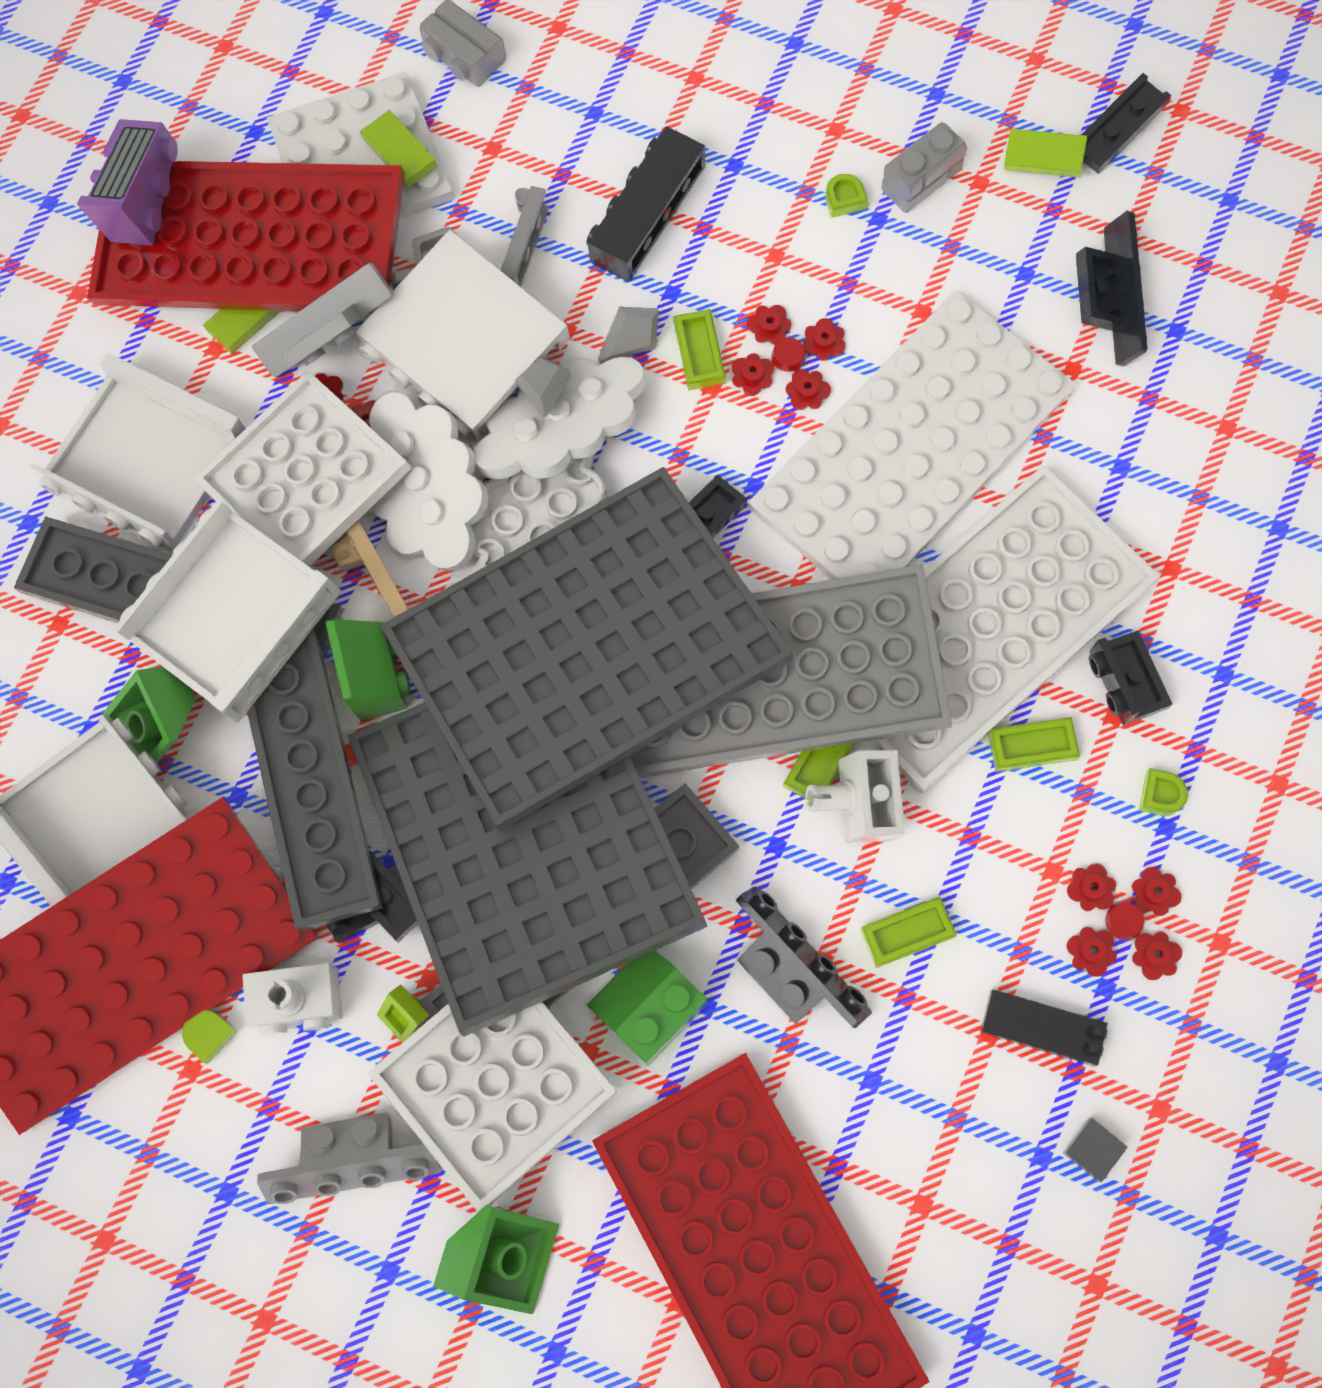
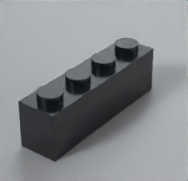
(646, 203)

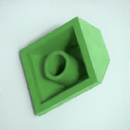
(153, 708)
(498, 1259)

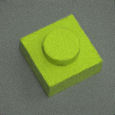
(402, 1013)

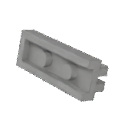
(526, 233)

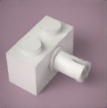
(866, 796)
(291, 998)

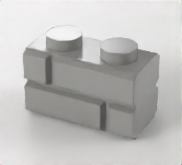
(462, 43)
(923, 166)

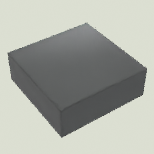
(1095, 1150)

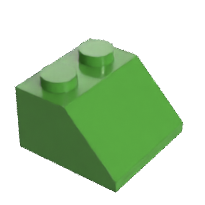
(367, 668)
(648, 1005)

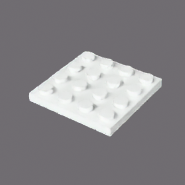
(331, 128)
(304, 470)
(494, 1097)

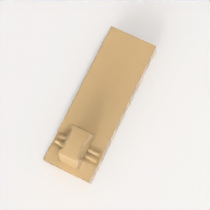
(358, 550)

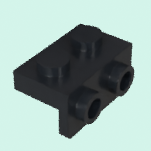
(1129, 677)

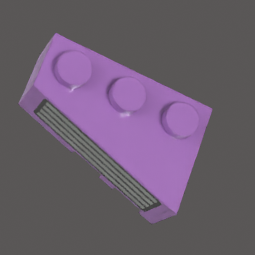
(132, 182)

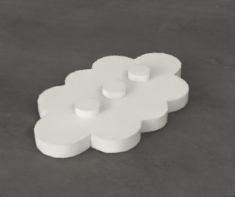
(590, 407)
(439, 497)
(529, 506)

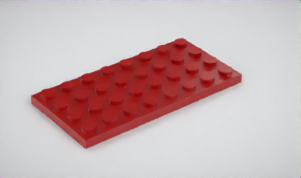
(255, 237)
(135, 959)
(753, 1242)

